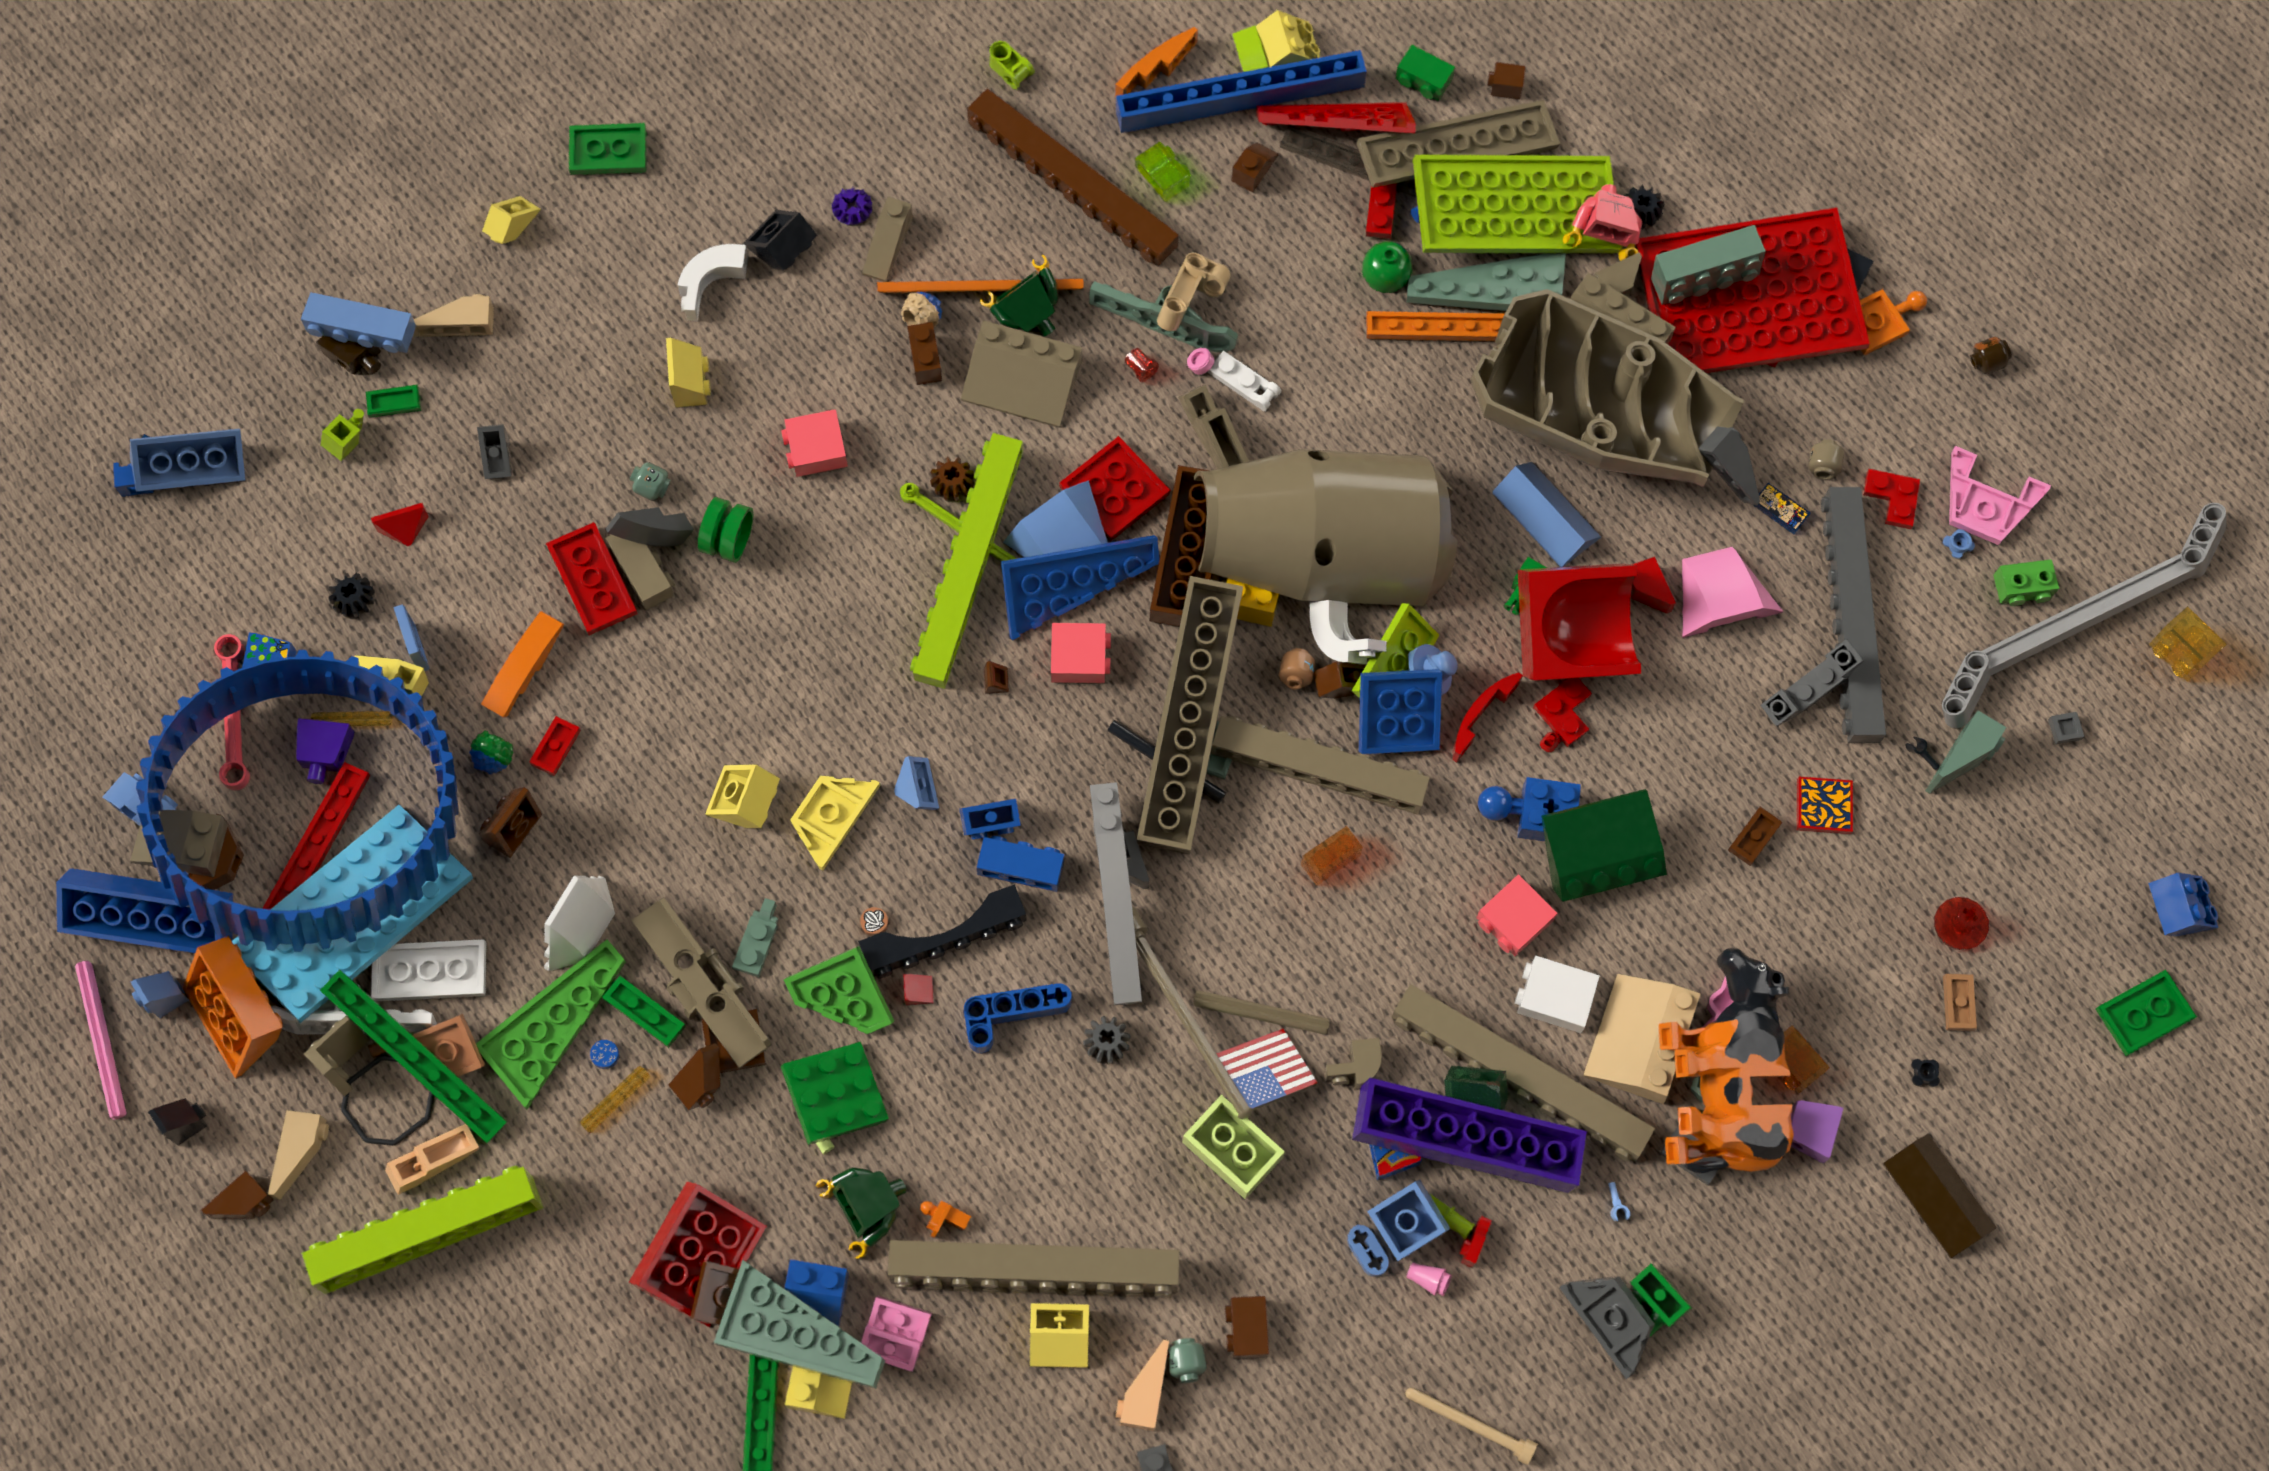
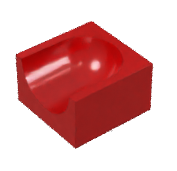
(1577, 621)

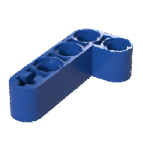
(1019, 1011)

